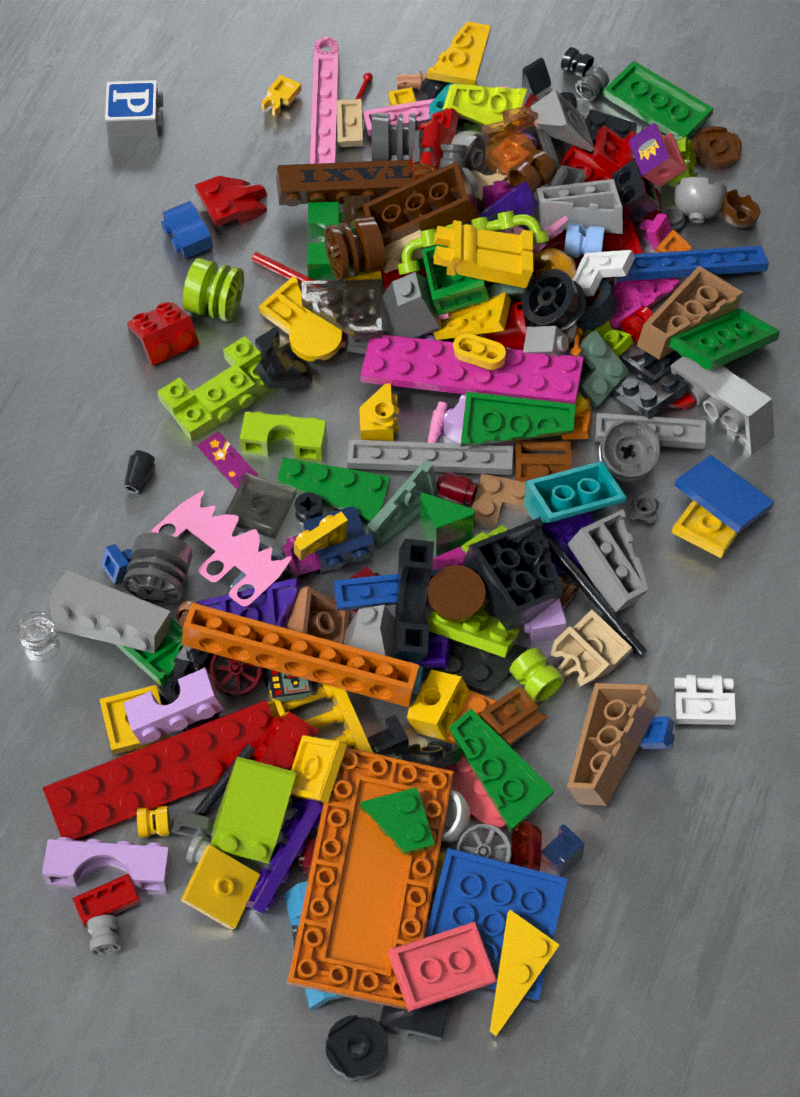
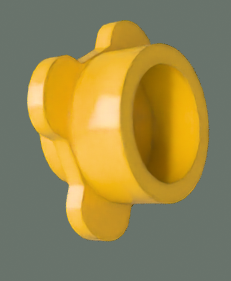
(383, 407)

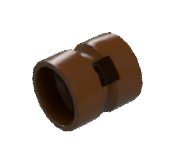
(535, 169)

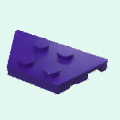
(270, 607)

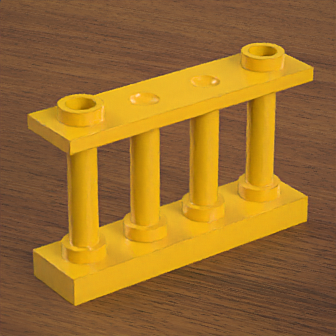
(341, 712)

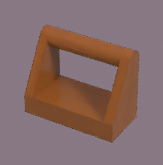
(539, 465)

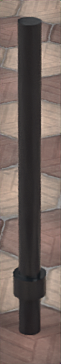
(621, 628)

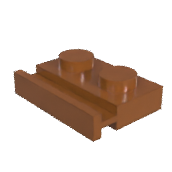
(513, 715)

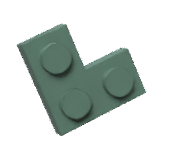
(605, 369)

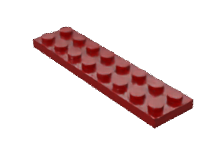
(154, 772)

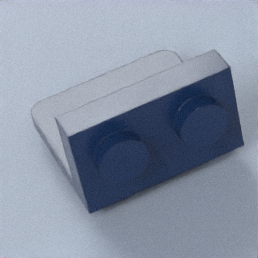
(355, 549)

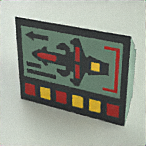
(288, 687)

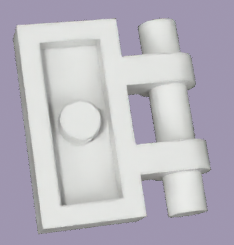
(704, 708)

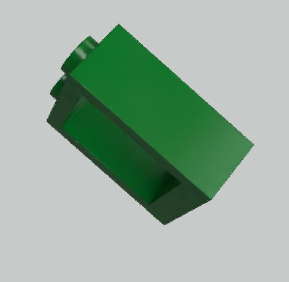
(454, 296)

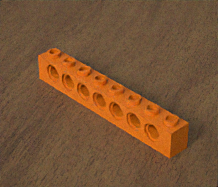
(299, 654)

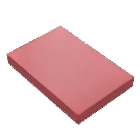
(441, 966)

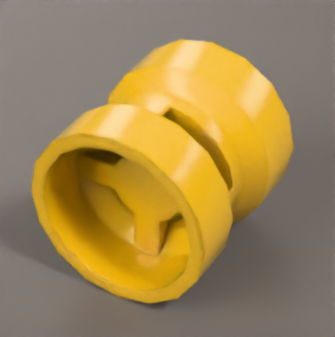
(146, 822)

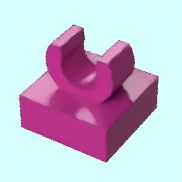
(656, 229)

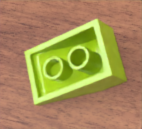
(252, 810)

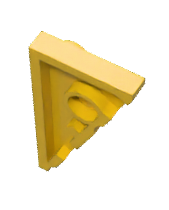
(522, 961)

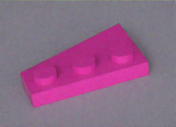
(639, 293)

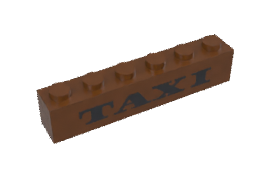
(333, 181)

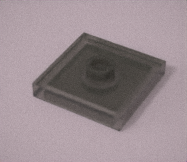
(261, 505)

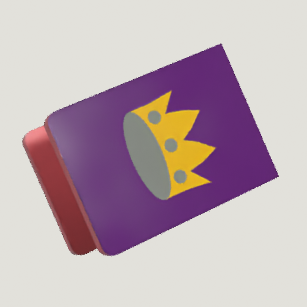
(657, 155)

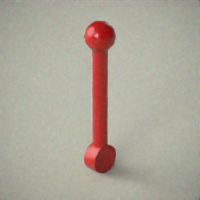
(367, 78)

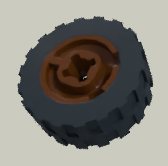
(599, 307)

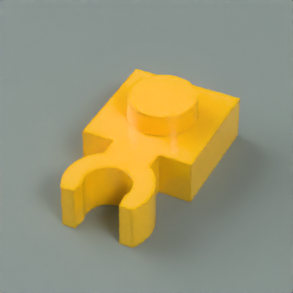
(281, 92)

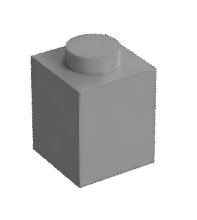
(545, 340)

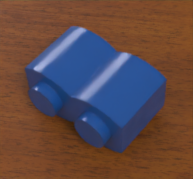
(187, 230)

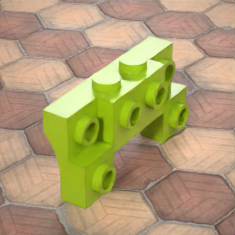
(220, 396)

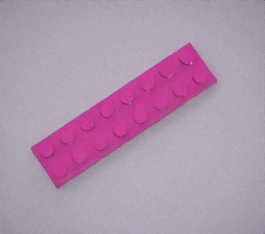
(434, 367)

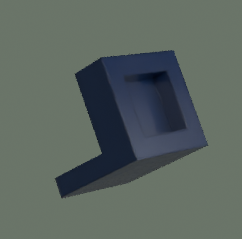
(563, 851)

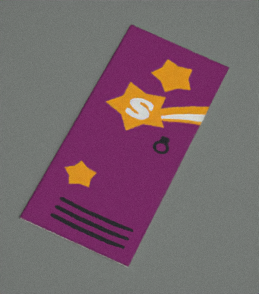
(226, 459)

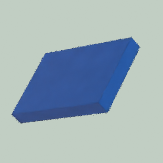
(724, 494)

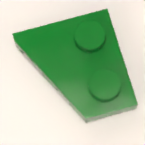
(402, 820)

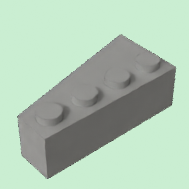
(730, 400)
(107, 614)

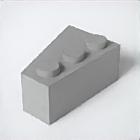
(582, 203)
(610, 562)

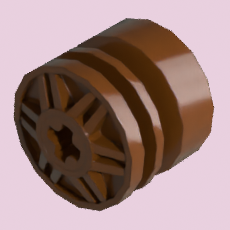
(354, 247)

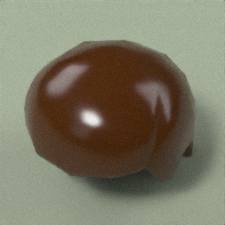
(739, 211)

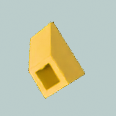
(376, 431)

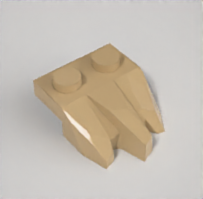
(589, 649)

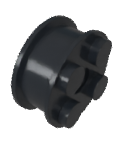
(554, 300)

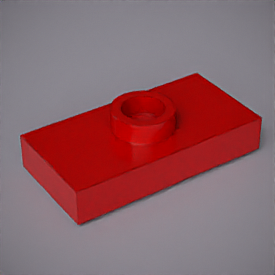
(107, 899)

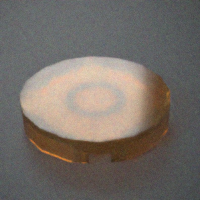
(507, 150)

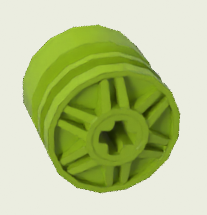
(213, 289)

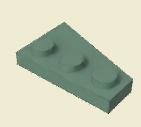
(404, 505)

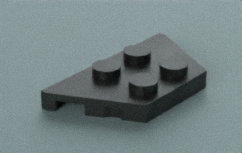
(479, 668)

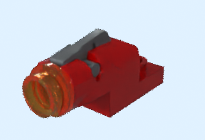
(428, 142)

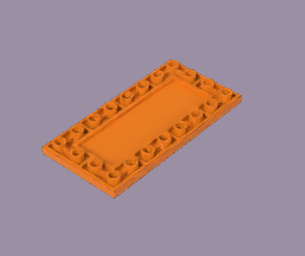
(361, 887)

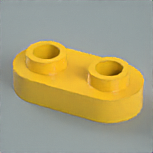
(481, 351)

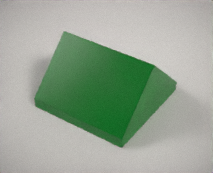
(446, 523)

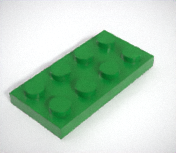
(657, 101)
(724, 339)

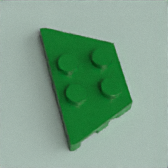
(161, 663)

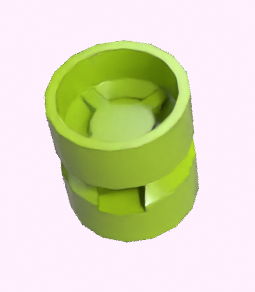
(533, 672)

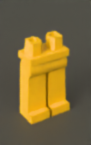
(485, 254)

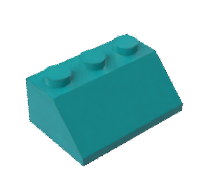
(571, 492)

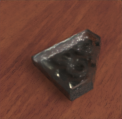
(346, 304)

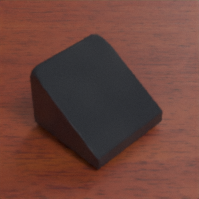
(536, 77)
(268, 342)

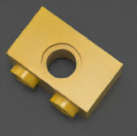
(438, 704)

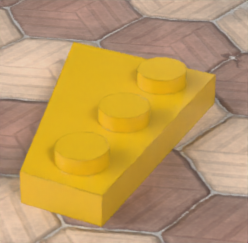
(464, 56)
(476, 319)

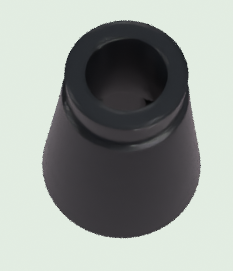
(138, 470)

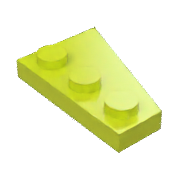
(483, 104)

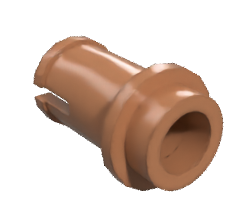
(410, 80)

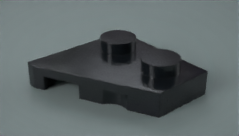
(649, 367)
(283, 370)

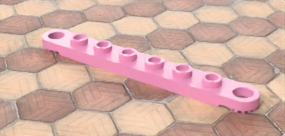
(324, 102)

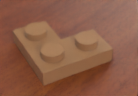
(494, 494)

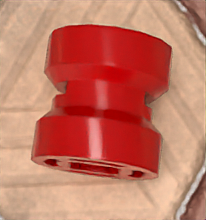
(634, 324)

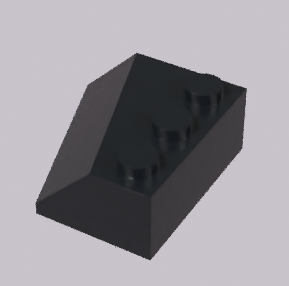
(516, 573)

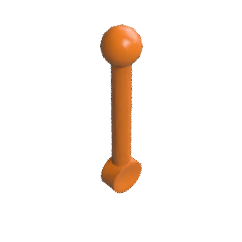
(577, 349)

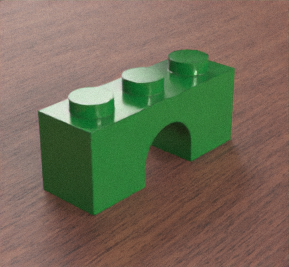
(319, 216)

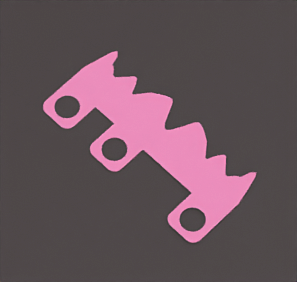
(231, 551)

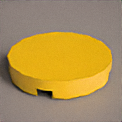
(314, 338)

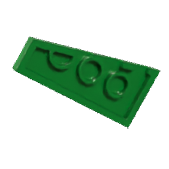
(507, 418)
(336, 485)

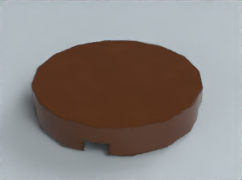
(716, 148)
(456, 593)

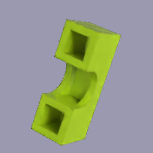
(263, 429)

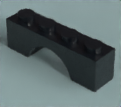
(413, 578)

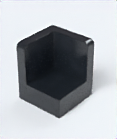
(391, 740)

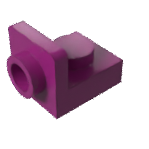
(296, 566)

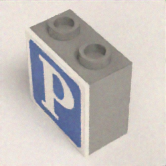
(133, 109)

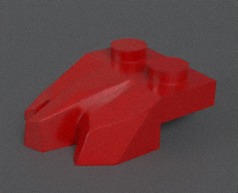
(231, 199)

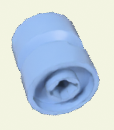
(583, 240)

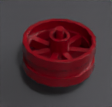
(236, 671)

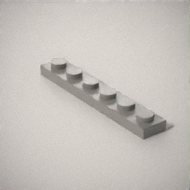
(443, 456)

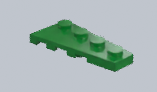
(502, 773)

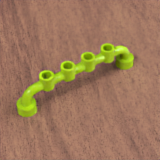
(505, 221)

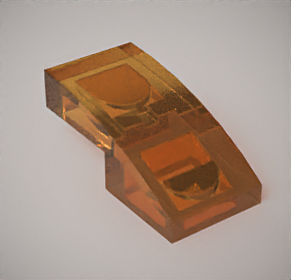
(513, 120)

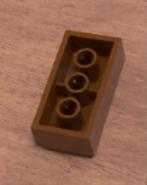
(424, 204)

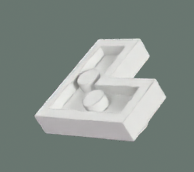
(602, 264)

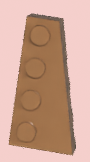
(692, 304)
(609, 739)

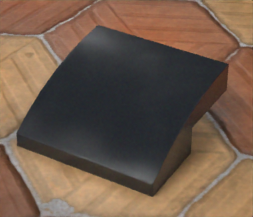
(425, 1022)

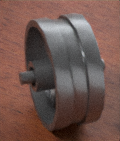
(485, 850)

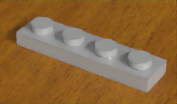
(670, 431)

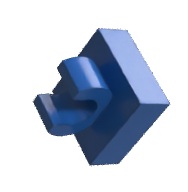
(116, 563)
(659, 734)

